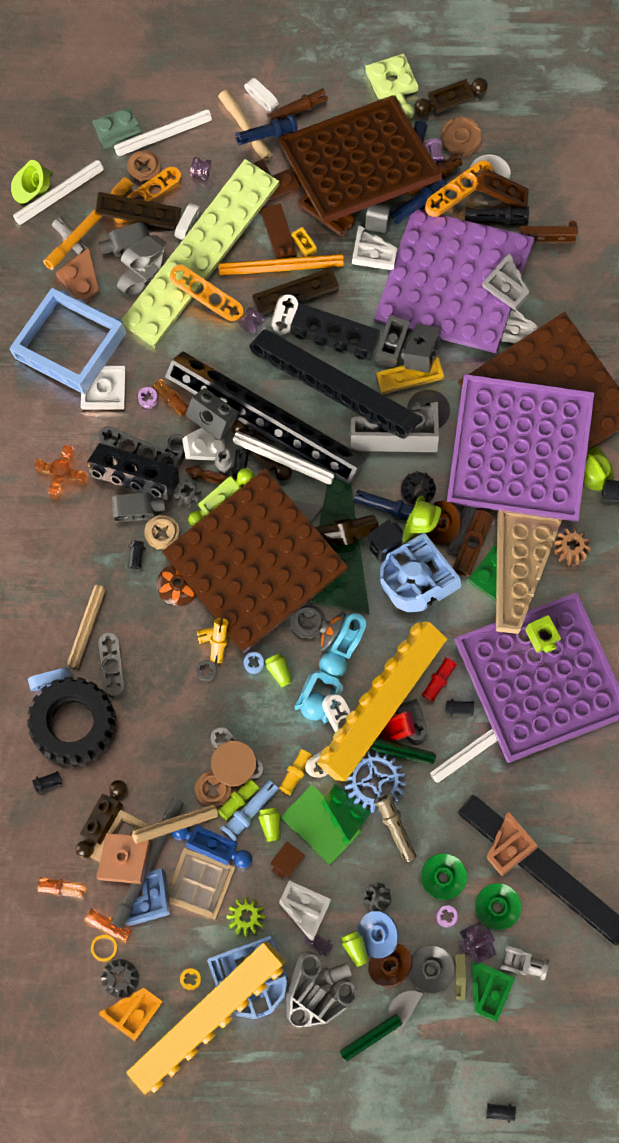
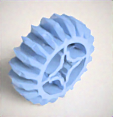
(385, 779)

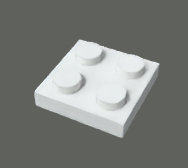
(106, 390)

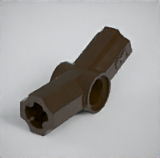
(348, 530)

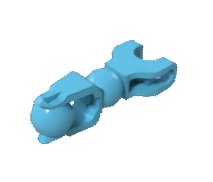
(332, 667)

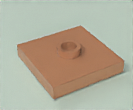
(123, 859)

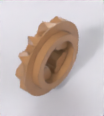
(144, 157)
(202, 788)

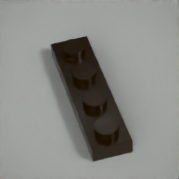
(137, 210)
(302, 289)

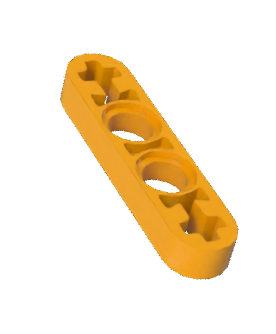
(456, 186)
(144, 190)
(204, 296)

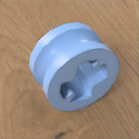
(260, 662)

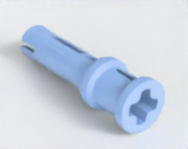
(242, 818)

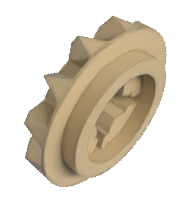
(161, 522)

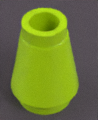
(278, 667)
(270, 823)
(355, 947)

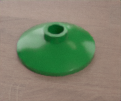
(447, 865)
(504, 896)

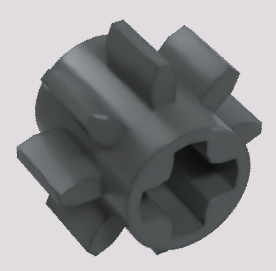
(187, 486)
(377, 897)

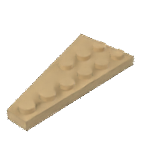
(521, 557)

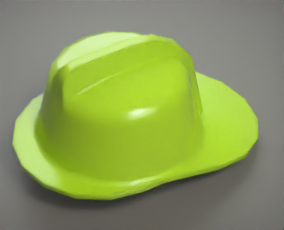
(30, 181)
(597, 469)
(422, 519)

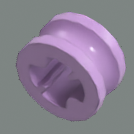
(149, 403)
(444, 923)

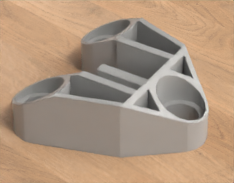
(144, 263)
(330, 1005)

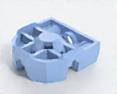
(417, 553)
(275, 989)

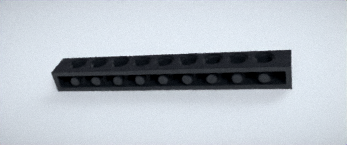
(268, 418)

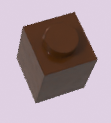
(286, 861)

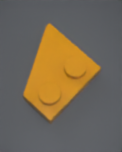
(133, 1013)

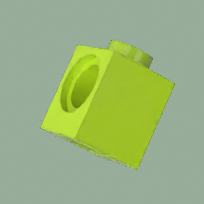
(543, 625)

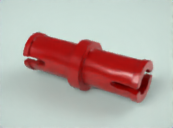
(439, 679)

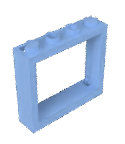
(98, 360)

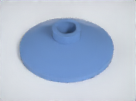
(371, 928)

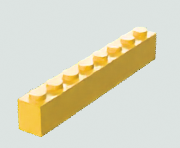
(381, 701)
(206, 1017)

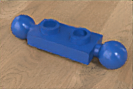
(214, 846)

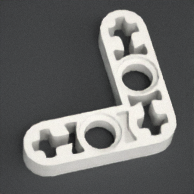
(341, 706)

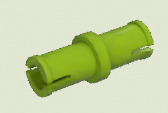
(237, 799)

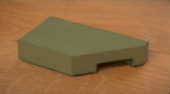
(460, 976)

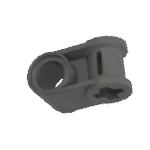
(418, 721)

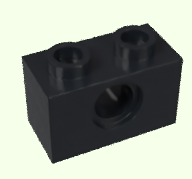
(384, 539)

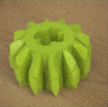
(238, 915)

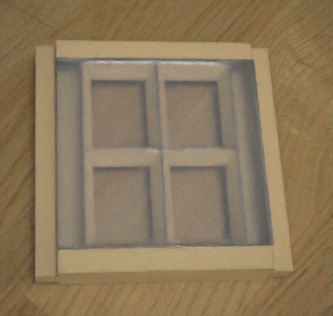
(199, 883)

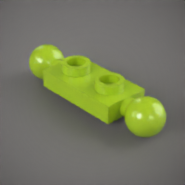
(220, 494)

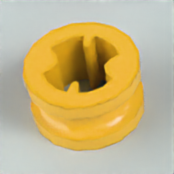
(191, 971)

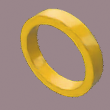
(115, 948)

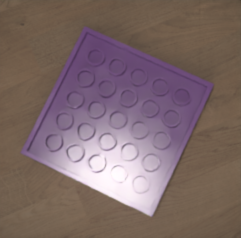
(442, 276)
(520, 448)
(542, 695)

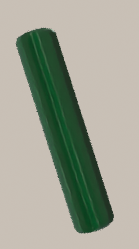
(403, 751)
(371, 1037)

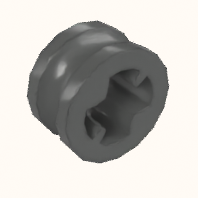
(210, 677)

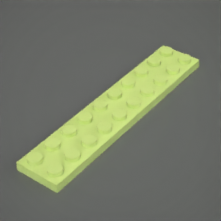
(200, 251)

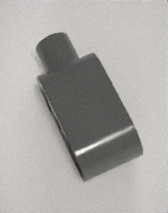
(123, 238)
(135, 506)

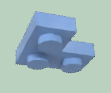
(154, 900)

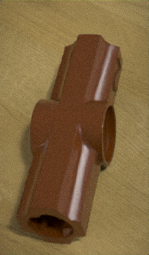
(477, 531)

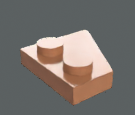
(80, 277)
(510, 846)

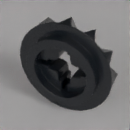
(414, 479)

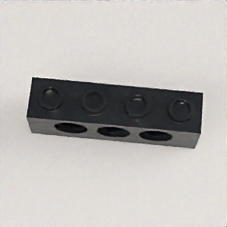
(329, 322)
(133, 471)

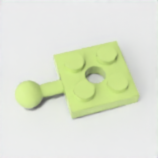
(404, 85)

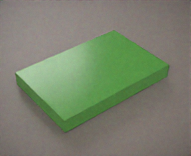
(315, 826)

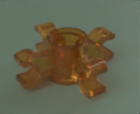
(59, 480)

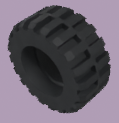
(59, 695)

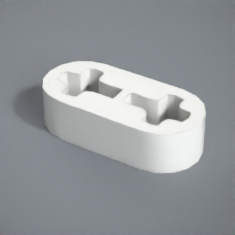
(261, 95)
(187, 220)
(279, 312)

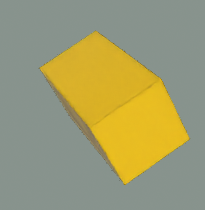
(304, 242)

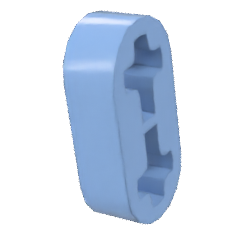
(39, 681)

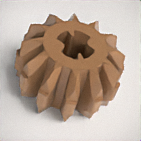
(568, 538)

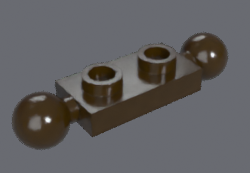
(451, 96)
(282, 472)
(101, 819)

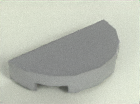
(404, 1006)

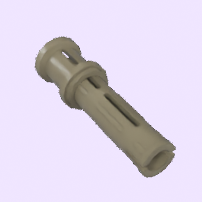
(391, 818)

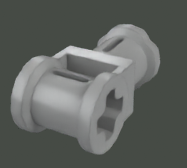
(523, 963)

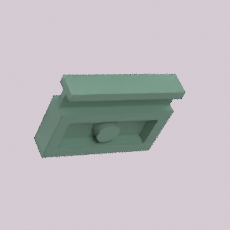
(117, 127)

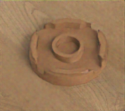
(461, 136)
(233, 763)

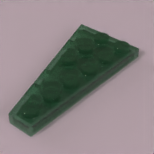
(349, 589)

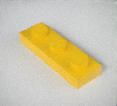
(401, 378)

